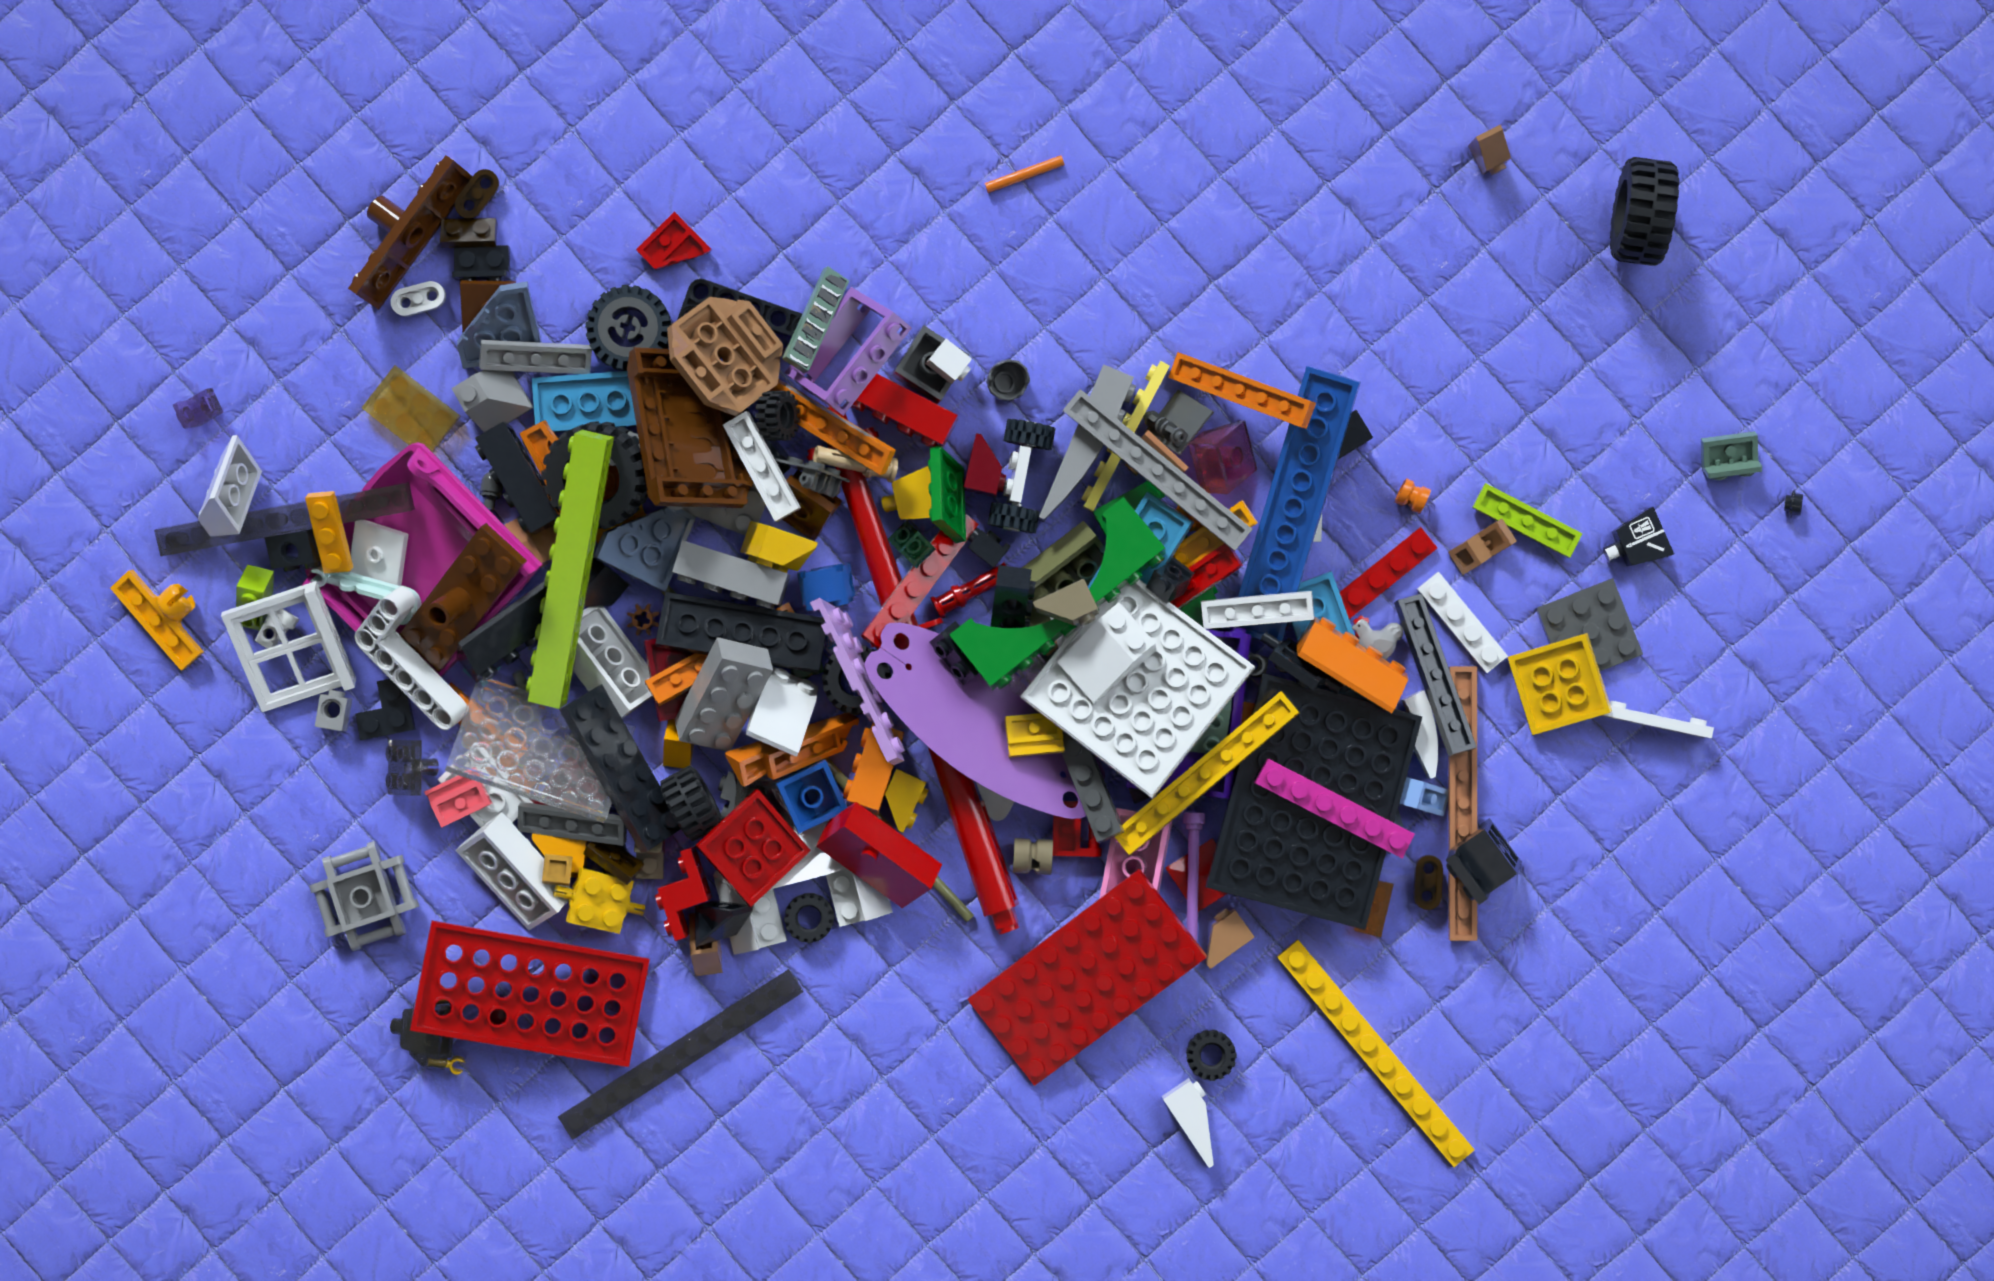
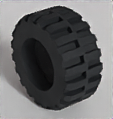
(1644, 211)
(625, 455)

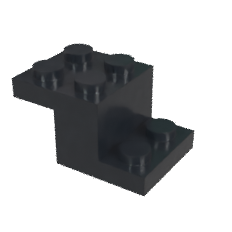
(1483, 862)

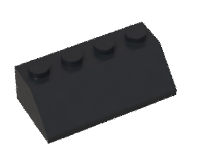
(518, 476)
(502, 636)

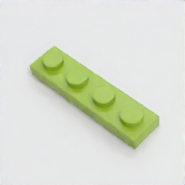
(1527, 520)

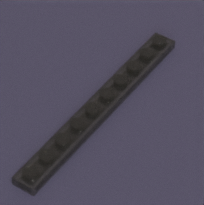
(287, 519)
(680, 1054)

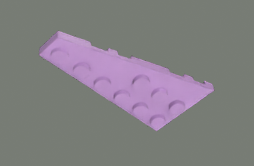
(848, 651)

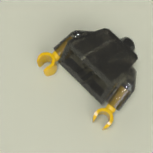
(425, 1048)

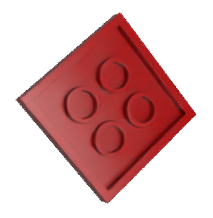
(753, 847)

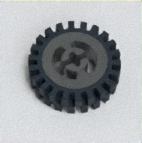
(602, 321)

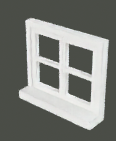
(325, 634)

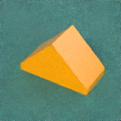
(676, 752)

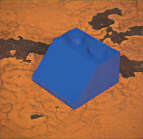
(811, 795)

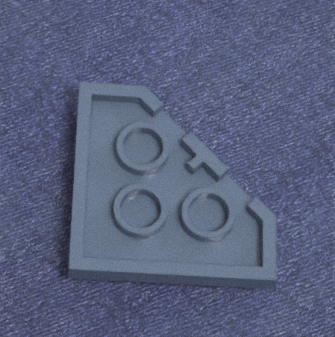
(504, 317)
(646, 545)

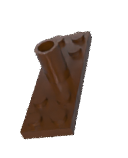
(407, 231)
(462, 597)

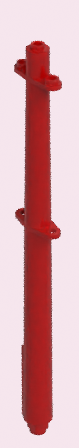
(965, 808)

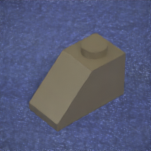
(1070, 604)

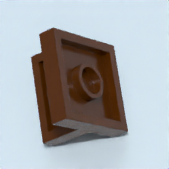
(814, 510)

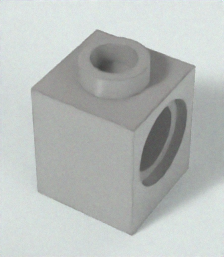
(323, 717)

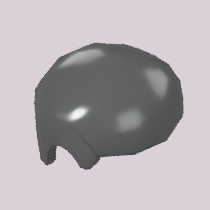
(1008, 379)

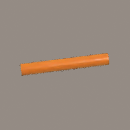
(1024, 174)

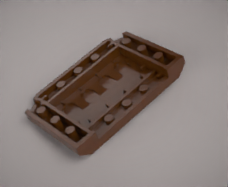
(681, 439)

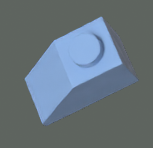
(1424, 796)

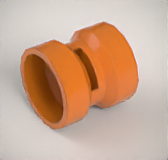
(1412, 496)

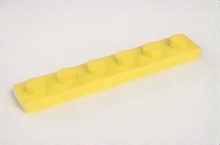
(1142, 400)

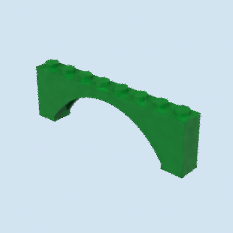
(1003, 651)

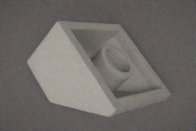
(492, 398)

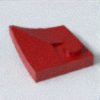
(1179, 872)

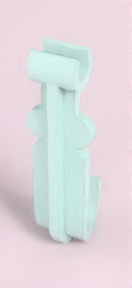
(362, 585)

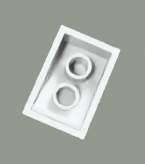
(1107, 653)
(783, 711)

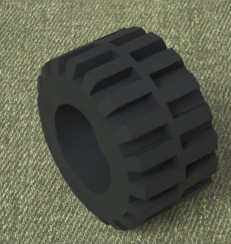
(834, 691)
(690, 803)

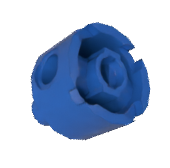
(828, 583)

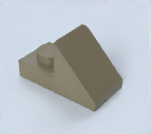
(653, 862)

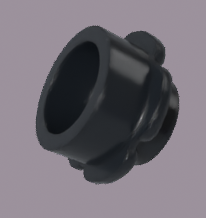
(1793, 503)

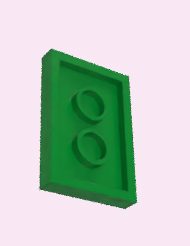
(947, 494)

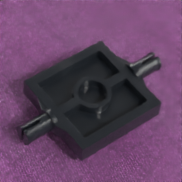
(1286, 660)

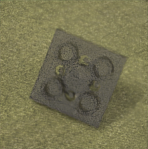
(406, 767)

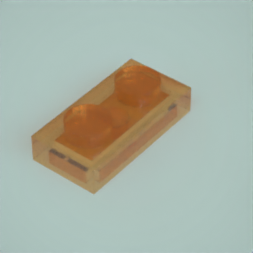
(1378, 910)

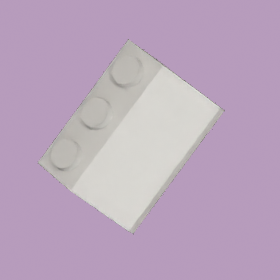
(230, 491)

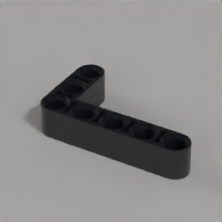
(767, 309)

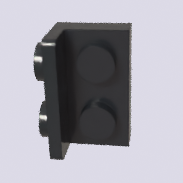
(482, 263)
(952, 655)

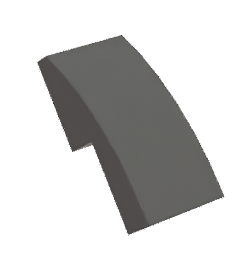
(728, 788)

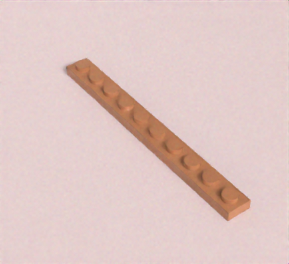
(1462, 808)

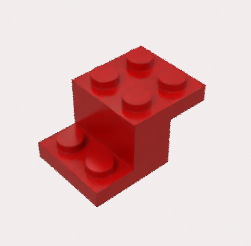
(683, 893)

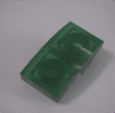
(911, 544)

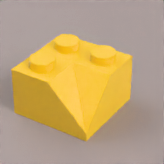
(776, 547)

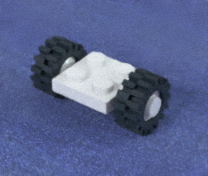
(1029, 436)

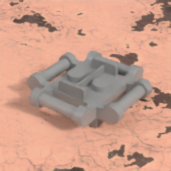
(363, 896)

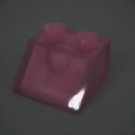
(1223, 457)

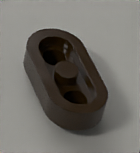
(477, 194)
(1428, 882)

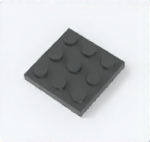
(1596, 612)

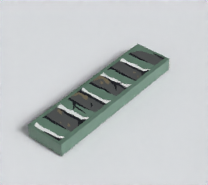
(815, 319)

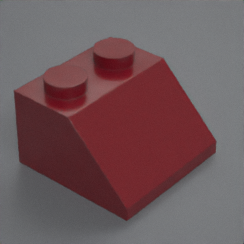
(984, 470)

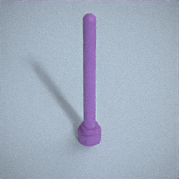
(1194, 825)

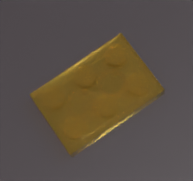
(410, 410)

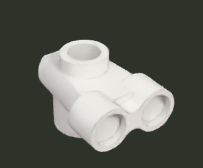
(287, 622)

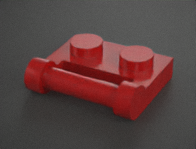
(1067, 837)

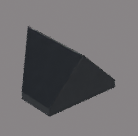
(604, 585)
(719, 920)

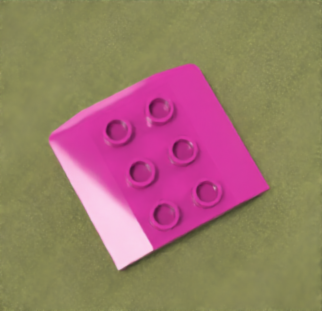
(438, 532)

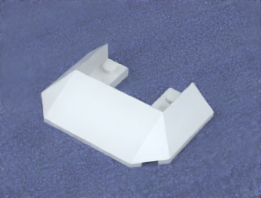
(851, 897)

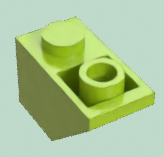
(254, 585)

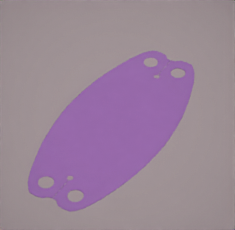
(967, 723)

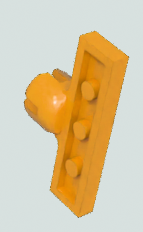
(161, 616)

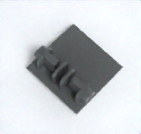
(1177, 421)
(815, 477)

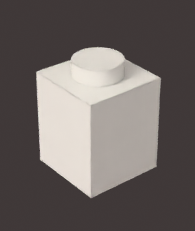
(949, 362)

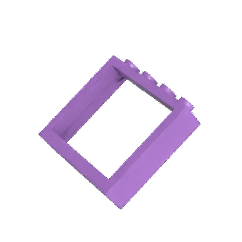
(864, 363)

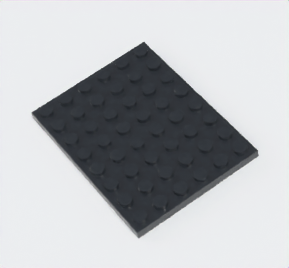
(1290, 855)

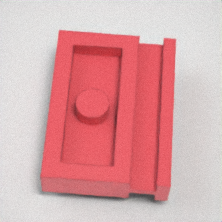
(457, 799)

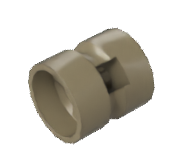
(1033, 856)

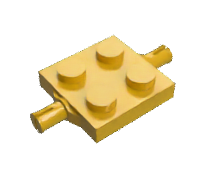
(598, 901)

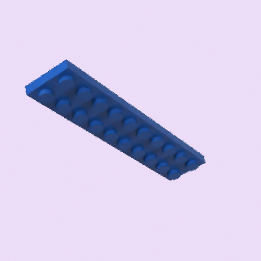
(1299, 492)

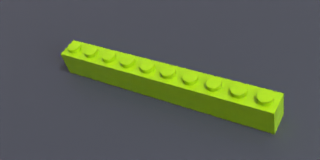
(570, 568)

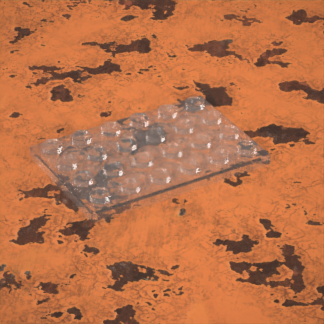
(526, 751)

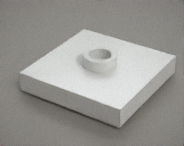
(378, 552)

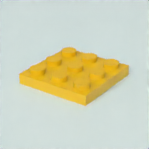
(1559, 684)

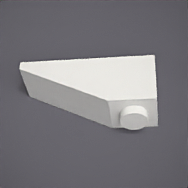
(1191, 1113)

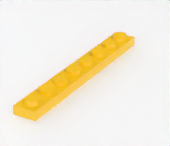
(1206, 772)

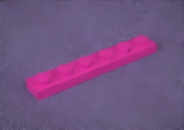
(1334, 808)

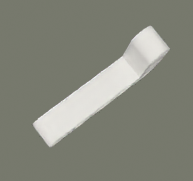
(403, 664)

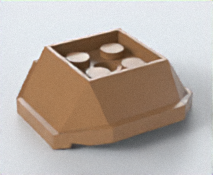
(742, 341)

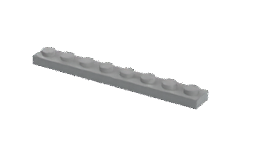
(1157, 470)

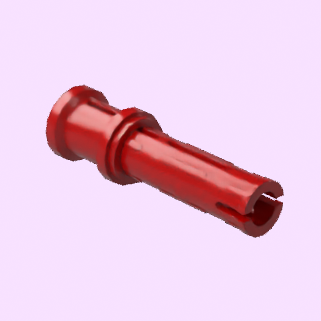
(960, 599)

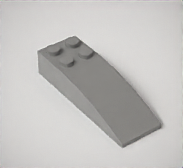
(1110, 392)

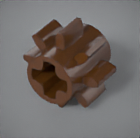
(636, 623)

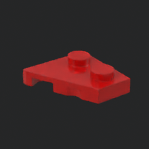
(672, 244)

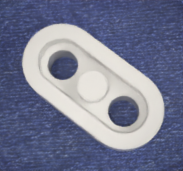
(419, 299)

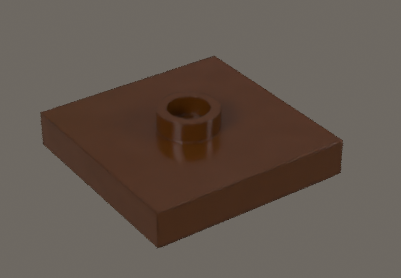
(474, 297)

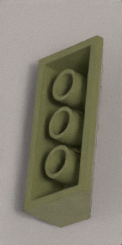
(1064, 563)

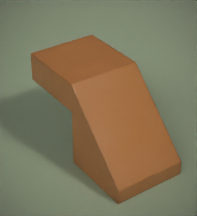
(1482, 546)

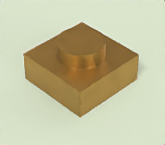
(557, 869)

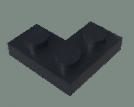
(392, 718)

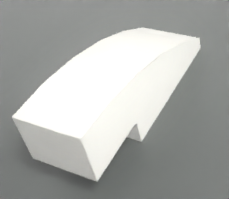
(1427, 743)

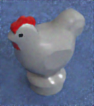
(1382, 640)

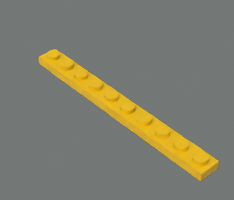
(1375, 1053)

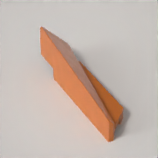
(819, 742)

